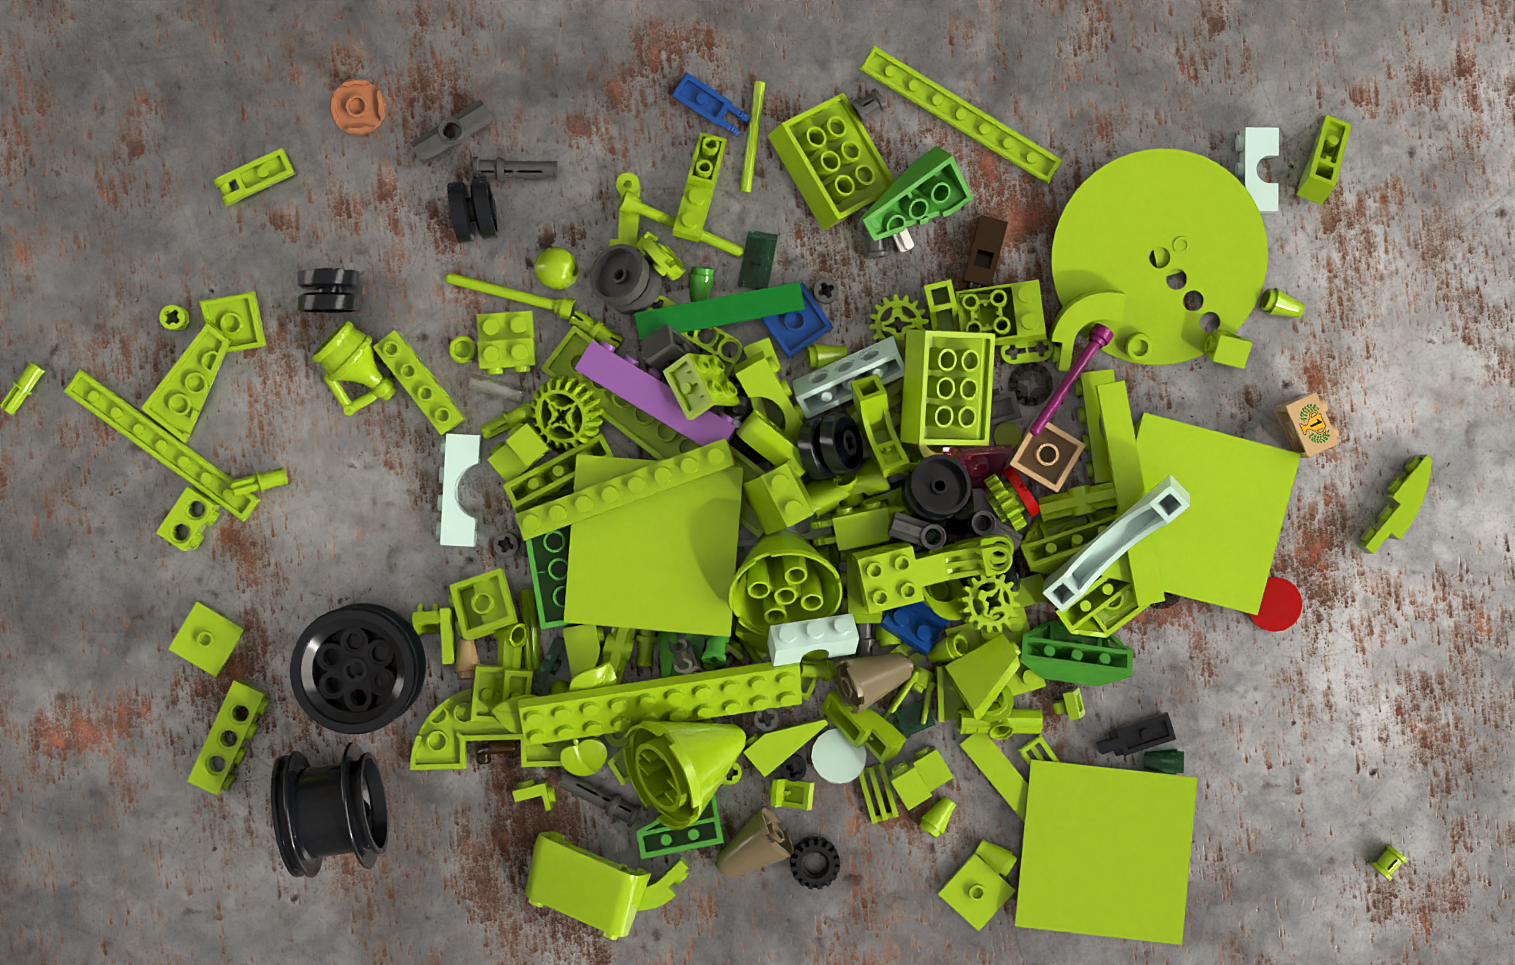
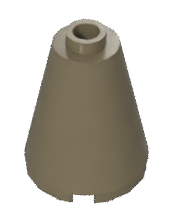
(869, 678)
(755, 846)

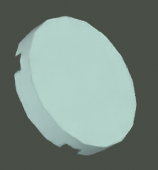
(837, 758)

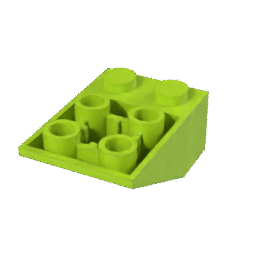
(1007, 310)

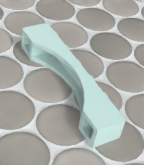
(1144, 517)

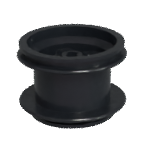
(339, 709)
(328, 810)

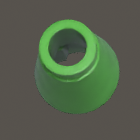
(700, 283)

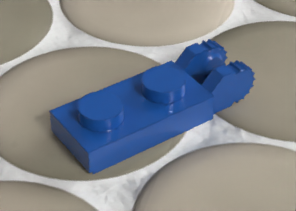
(707, 103)

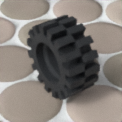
(820, 879)

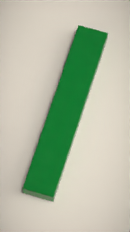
(722, 310)

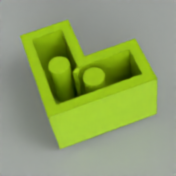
(519, 453)
(919, 776)

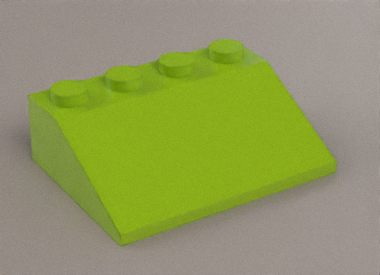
(832, 160)
(947, 387)

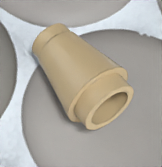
(465, 659)

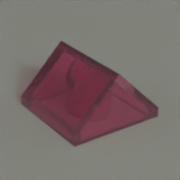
(981, 461)

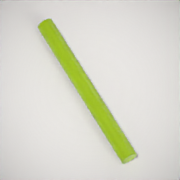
(752, 137)

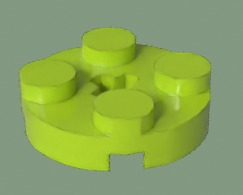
(665, 259)

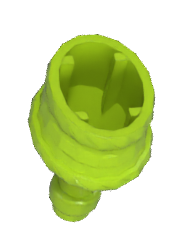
(350, 357)

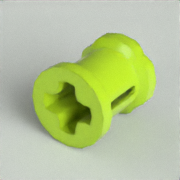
(167, 321)
(1389, 862)

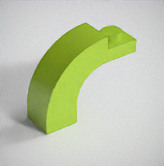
(1078, 313)
(877, 427)
(660, 889)

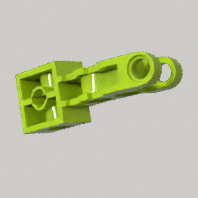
(895, 574)

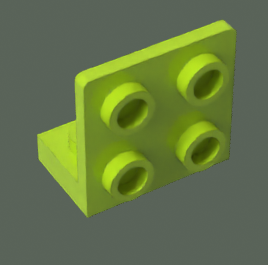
(700, 383)

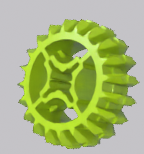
(579, 423)

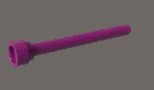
(1099, 337)

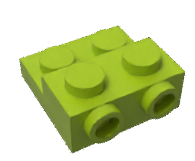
(506, 342)
(482, 604)

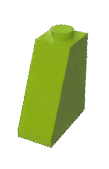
(984, 673)

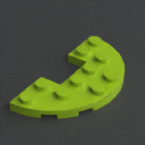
(448, 727)

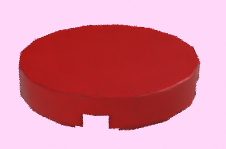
(1023, 493)
(1279, 606)

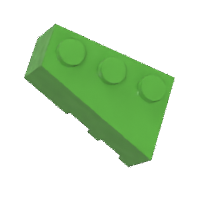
(661, 840)

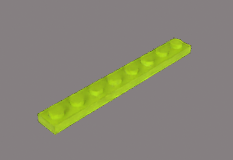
(625, 489)

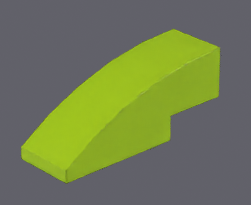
(864, 728)

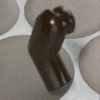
(494, 747)

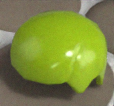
(556, 268)

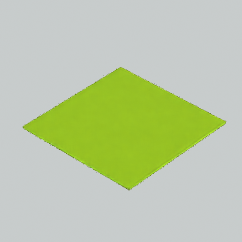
(1235, 515)
(658, 558)
(1106, 852)

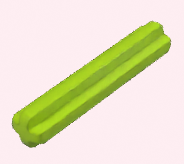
(530, 619)

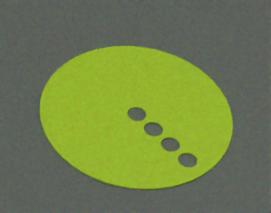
(1146, 205)

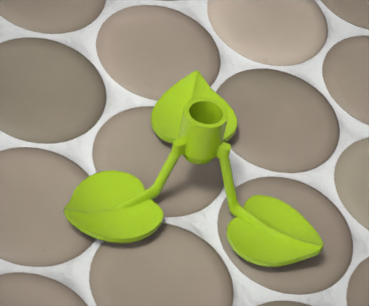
(582, 757)

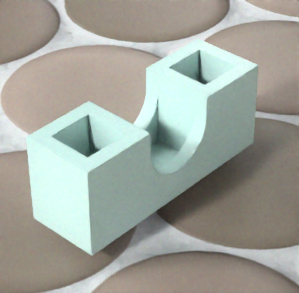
(1254, 145)
(792, 640)

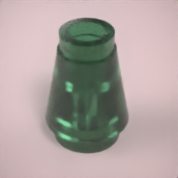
(1165, 761)

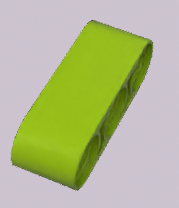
(770, 441)

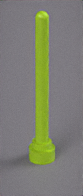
(633, 205)
(561, 307)

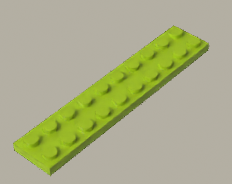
(639, 426)
(662, 699)

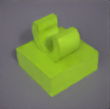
(428, 621)
(1071, 704)

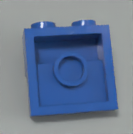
(914, 625)

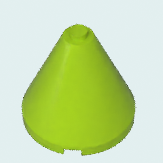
(680, 765)

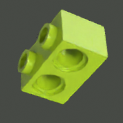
(183, 514)

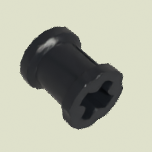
(798, 775)

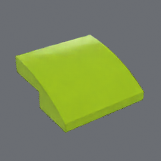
(496, 684)

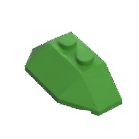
(1073, 657)

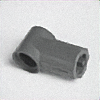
(993, 526)
(914, 531)

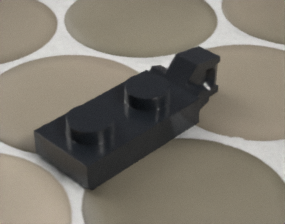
(1138, 736)

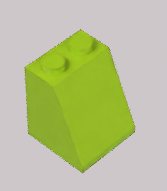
(779, 498)

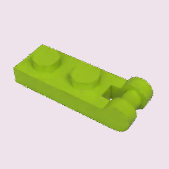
(254, 176)

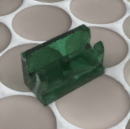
(757, 260)

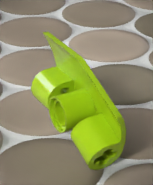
(847, 488)

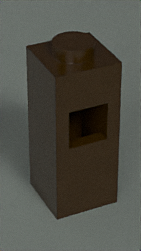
(984, 252)

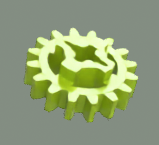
(898, 311)
(1005, 502)
(997, 592)

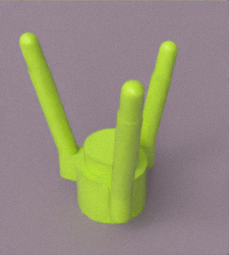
(919, 681)

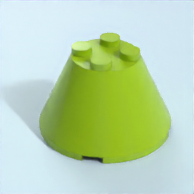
(783, 584)

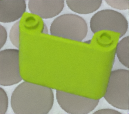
(584, 885)

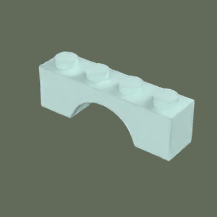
(456, 524)

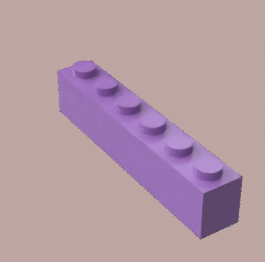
(650, 394)

